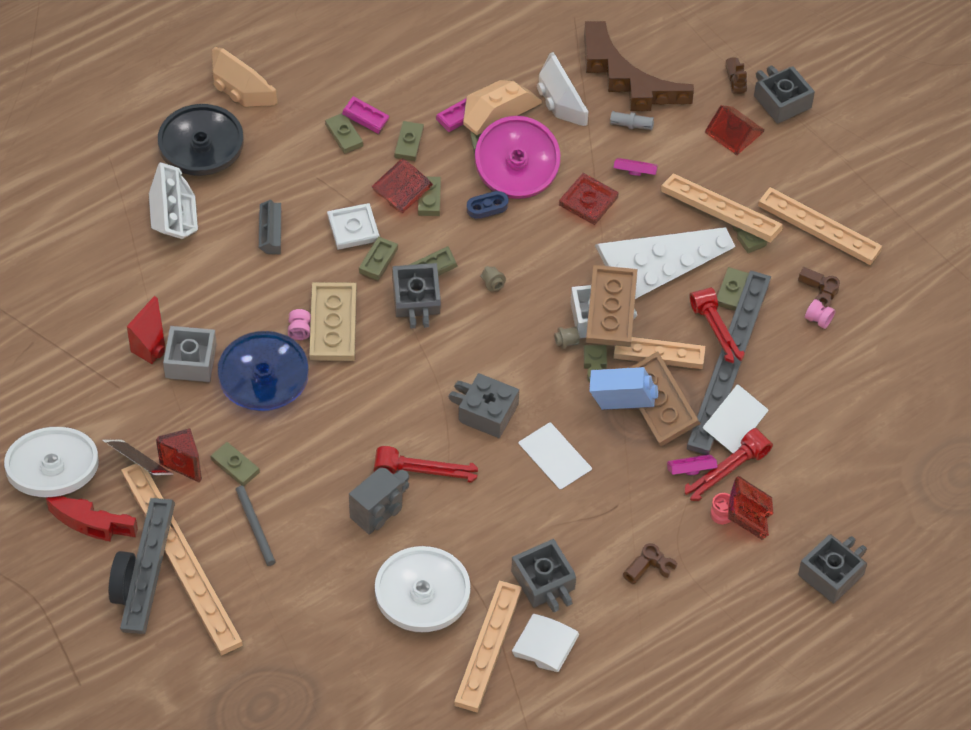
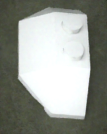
(560, 93)
(172, 203)

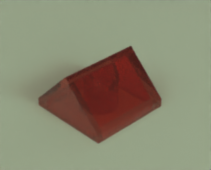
(733, 129)
(179, 453)

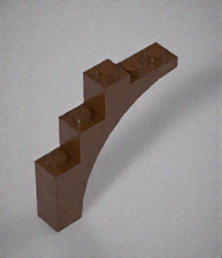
(623, 77)

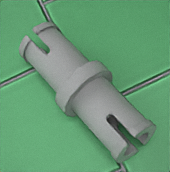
(632, 120)

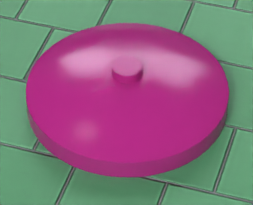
(517, 157)

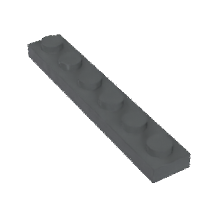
(147, 566)

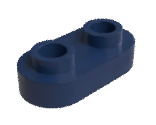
(486, 204)

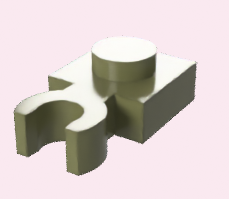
(749, 241)
(594, 358)

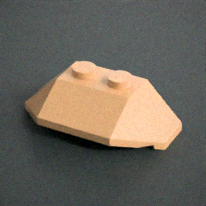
(240, 80)
(496, 102)

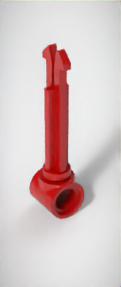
(706, 304)
(753, 446)
(388, 458)

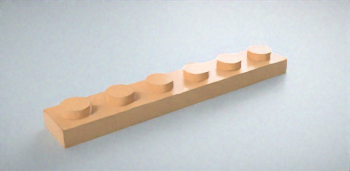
(721, 207)
(820, 226)
(488, 646)

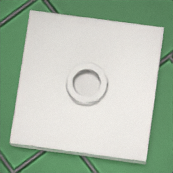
(353, 226)

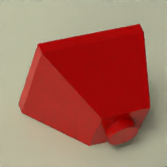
(146, 333)

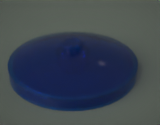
(263, 370)

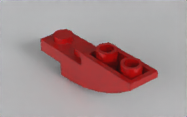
(97, 524)

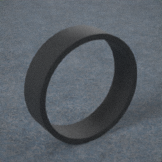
(121, 577)

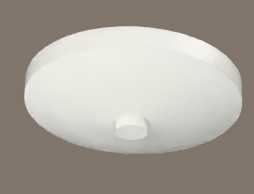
(51, 461)
(422, 589)

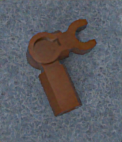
(736, 75)
(828, 285)
(649, 556)

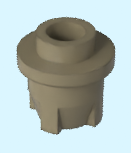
(493, 278)
(566, 337)

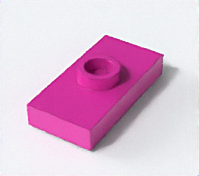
(365, 115)
(452, 116)
(635, 167)
(691, 465)

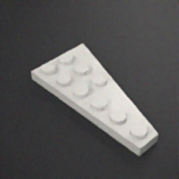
(665, 256)

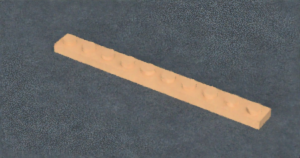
(186, 566)

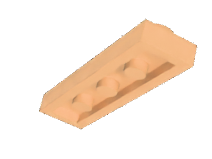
(671, 352)

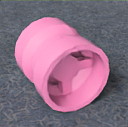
(820, 314)
(299, 324)

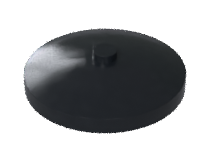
(200, 139)

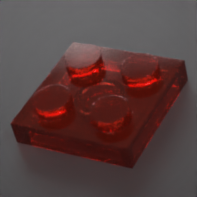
(588, 198)

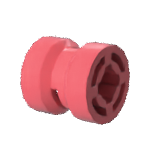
(719, 508)

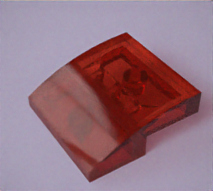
(402, 185)
(750, 507)

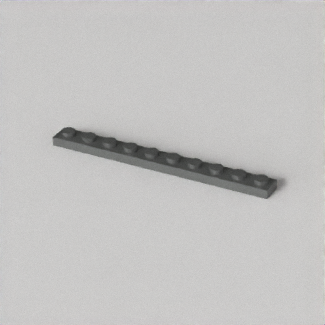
(726, 372)

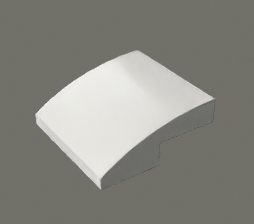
(545, 642)

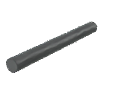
(255, 525)

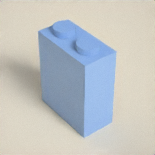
(623, 388)

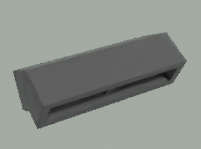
(270, 227)

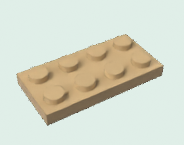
(333, 321)

